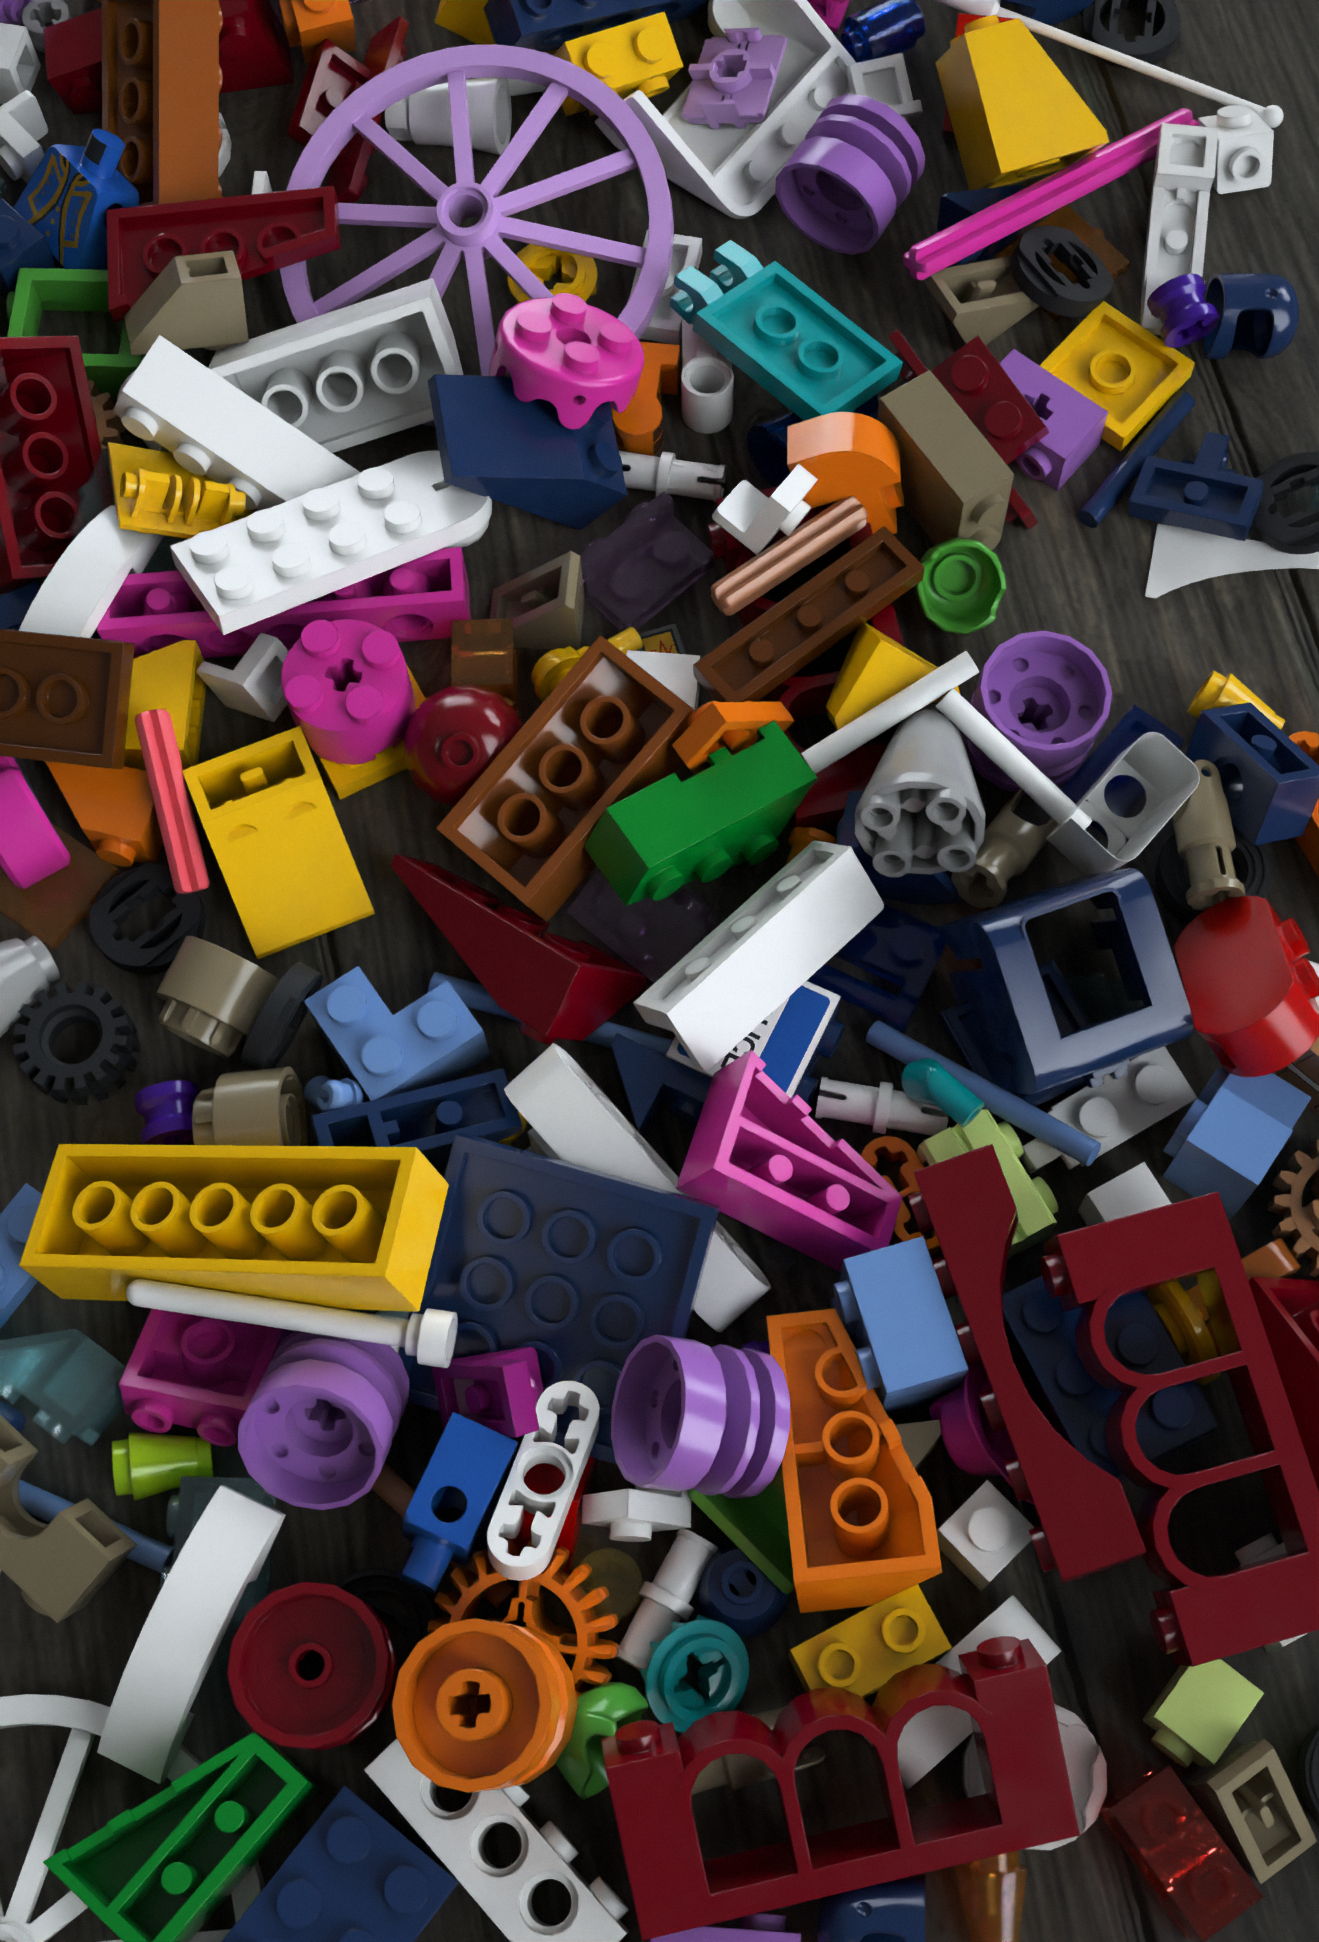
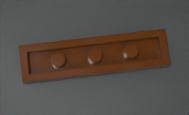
(809, 620)

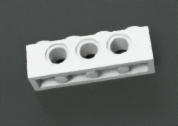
(508, 1891)

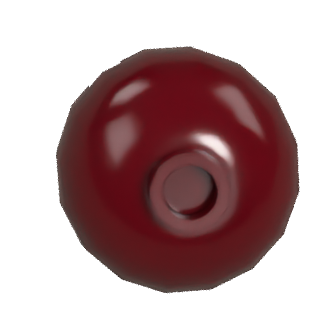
(456, 739)

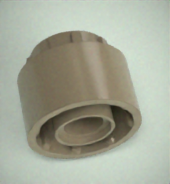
(213, 996)
(252, 1110)

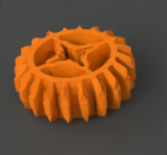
(530, 1605)

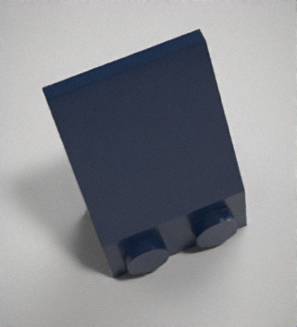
(523, 451)

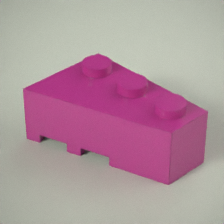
(783, 1172)

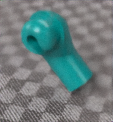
(932, 1084)

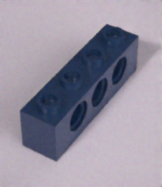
(550, 23)

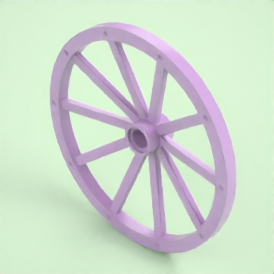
(472, 199)

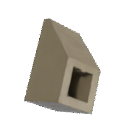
(191, 305)

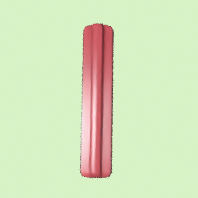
(172, 801)

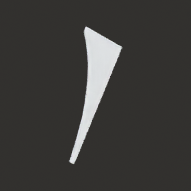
(1189, 556)

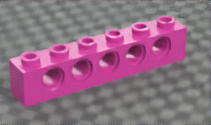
(407, 601)

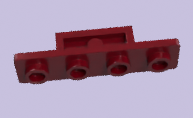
(328, 83)
(988, 400)

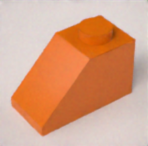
(112, 810)

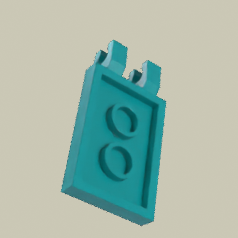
(783, 334)

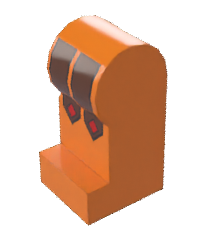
(641, 423)

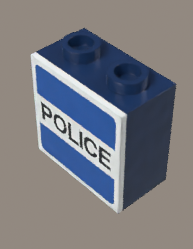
(787, 1040)

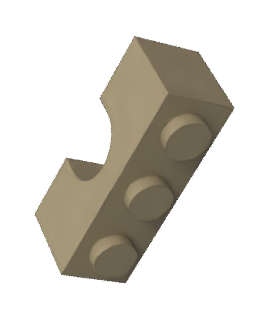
(56, 1562)

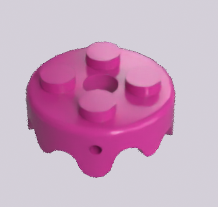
(565, 351)

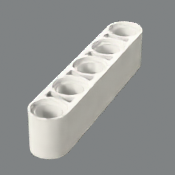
(594, 1134)

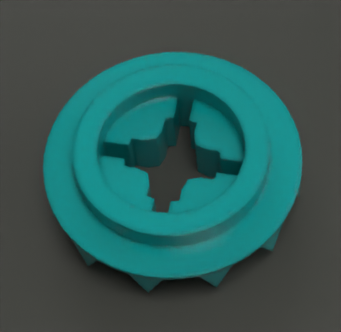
(721, 1679)

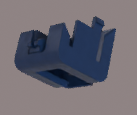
(1014, 1003)

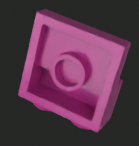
(196, 1373)

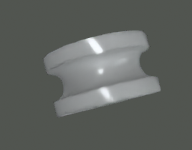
(39, 13)

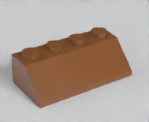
(164, 95)
(581, 751)

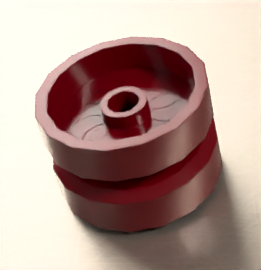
(282, 1636)

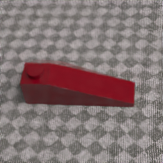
(529, 972)

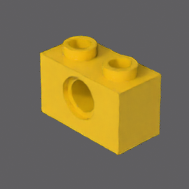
(872, 1645)

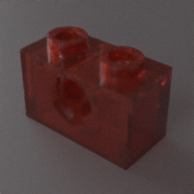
(1180, 1854)

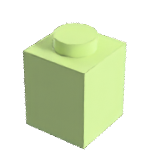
(1201, 1712)

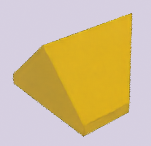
(872, 674)

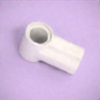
(705, 384)

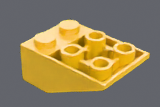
(278, 842)

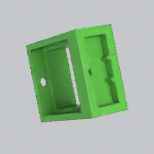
(70, 291)

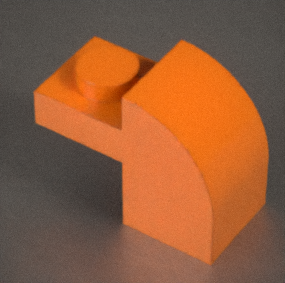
(850, 458)

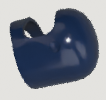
(1255, 314)
(875, 1913)

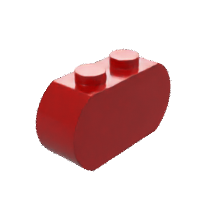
(1249, 985)

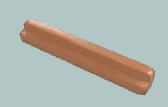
(788, 555)

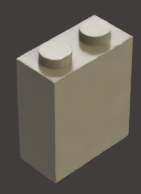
(947, 467)

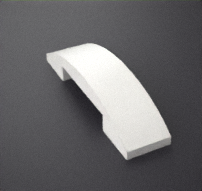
(1177, 209)
(89, 577)
(185, 1632)

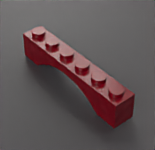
(1078, 1503)

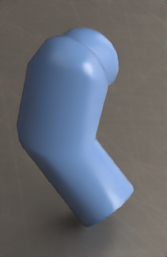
(330, 1094)

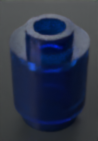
(883, 29)

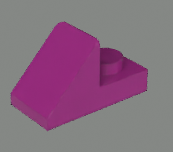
(492, 1390)

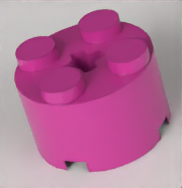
(348, 689)

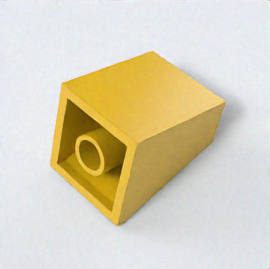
(1012, 106)

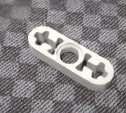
(509, 1517)

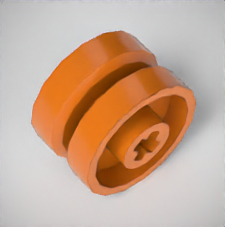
(442, 1713)

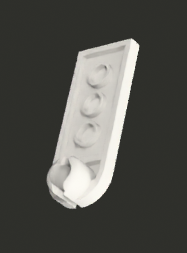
(329, 540)

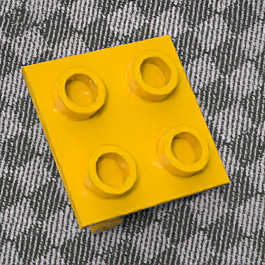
(164, 497)

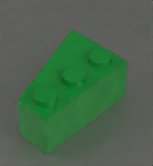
(704, 823)
(184, 1850)

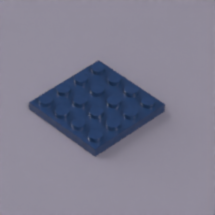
(560, 1266)

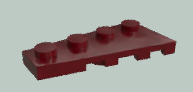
(260, 228)

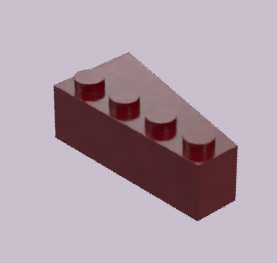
(251, 53)

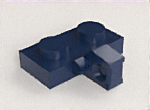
(1198, 493)

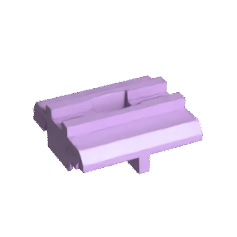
(722, 95)

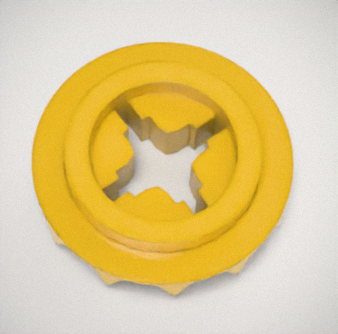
(577, 271)

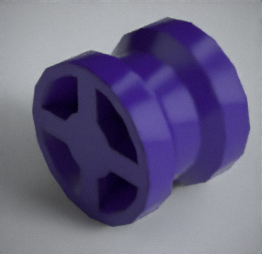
(1183, 310)
(167, 1112)

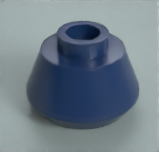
(755, 1607)

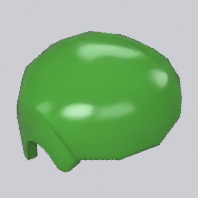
(960, 585)
(598, 1716)

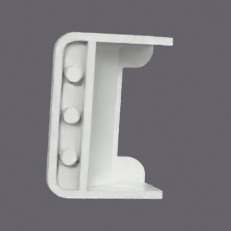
(736, 166)

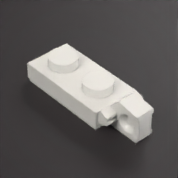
(1117, 1107)

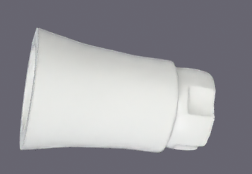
(427, 115)

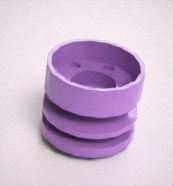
(850, 174)
(1047, 686)
(700, 1417)
(323, 1419)

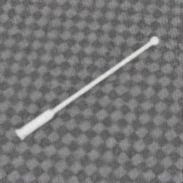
(1271, 115)

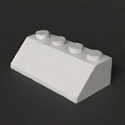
(350, 369)

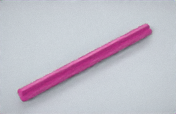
(1038, 199)

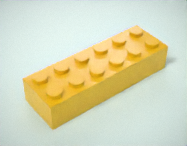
(242, 1220)

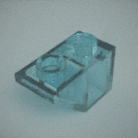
(66, 1378)

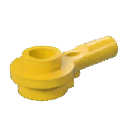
(558, 662)

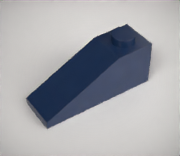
(425, 1118)

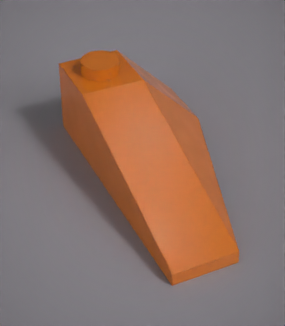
(851, 1493)

